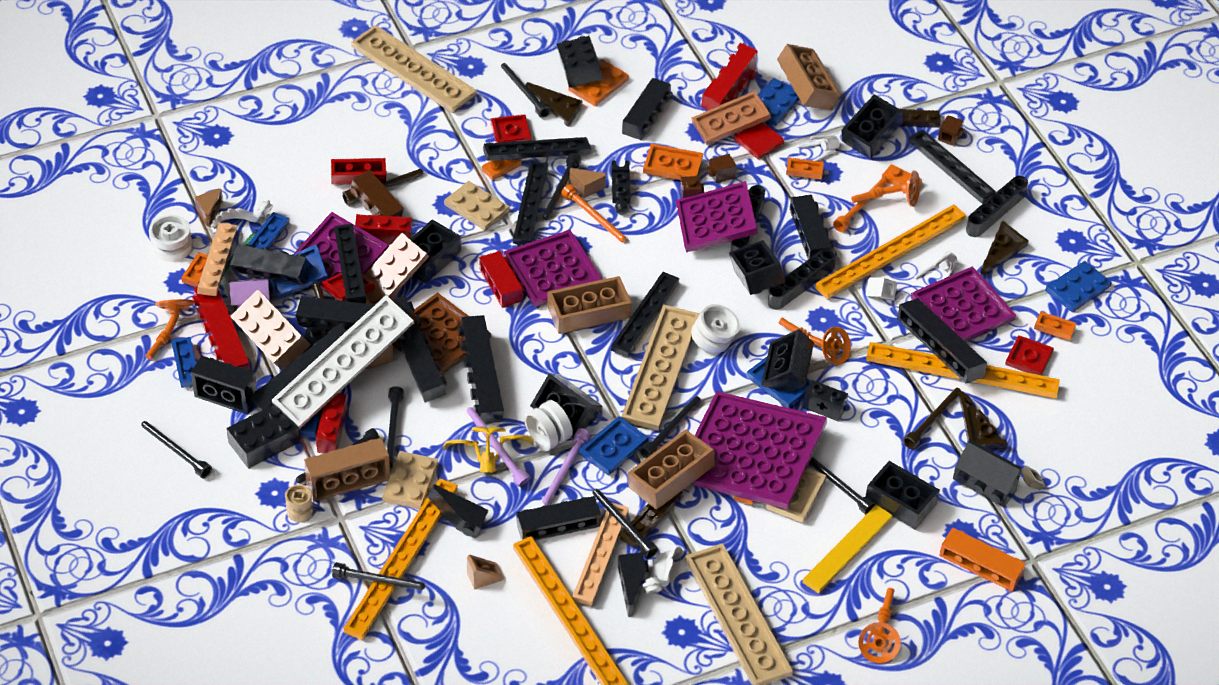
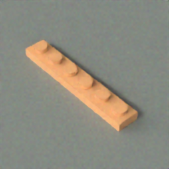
(217, 259)
(599, 558)

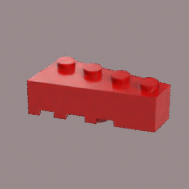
(732, 78)

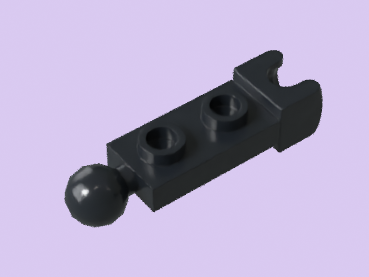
(621, 186)

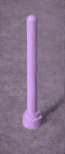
(581, 437)
(520, 476)

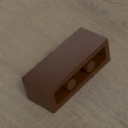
(375, 196)

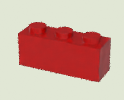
(346, 170)
(385, 227)
(501, 279)
(332, 424)

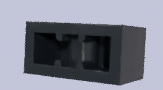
(825, 400)

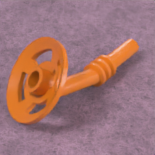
(910, 189)
(174, 307)
(831, 346)
(880, 637)

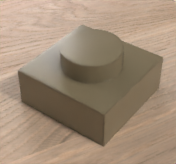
(1032, 478)

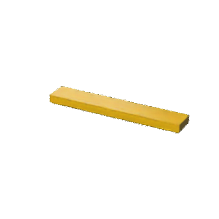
(847, 549)

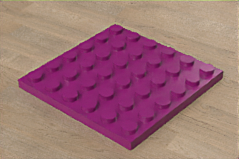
(757, 448)

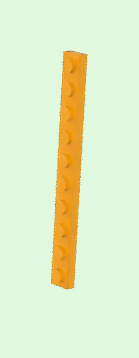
(890, 251)
(932, 364)
(396, 566)
(568, 613)

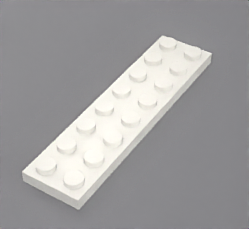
(342, 361)

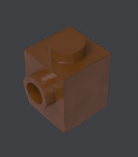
(951, 130)
(722, 168)
(690, 186)

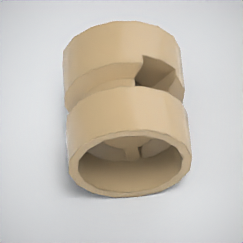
(299, 503)

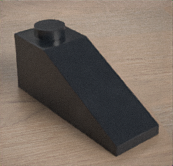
(460, 512)
(632, 574)

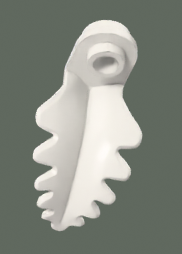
(264, 209)
(660, 571)

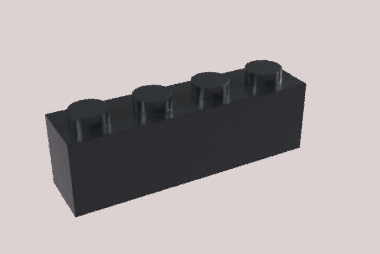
(646, 109)
(809, 224)
(271, 264)
(559, 518)

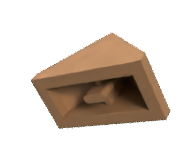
(587, 181)
(209, 205)
(482, 571)

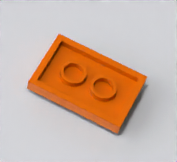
(599, 90)
(672, 162)

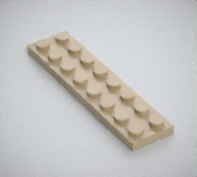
(413, 68)
(660, 368)
(738, 615)

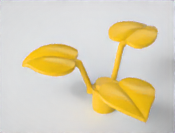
(488, 460)

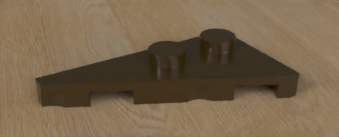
(560, 104)
(1005, 244)
(978, 425)

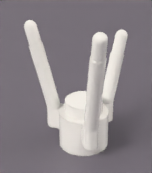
(829, 143)
(945, 262)

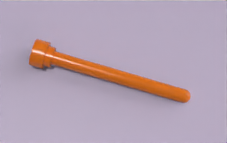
(571, 193)
(842, 222)

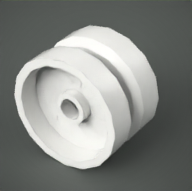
(170, 238)
(715, 328)
(548, 425)

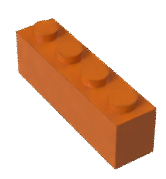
(982, 559)

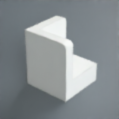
(881, 288)

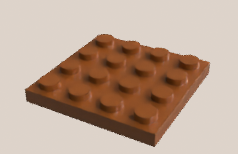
(440, 322)

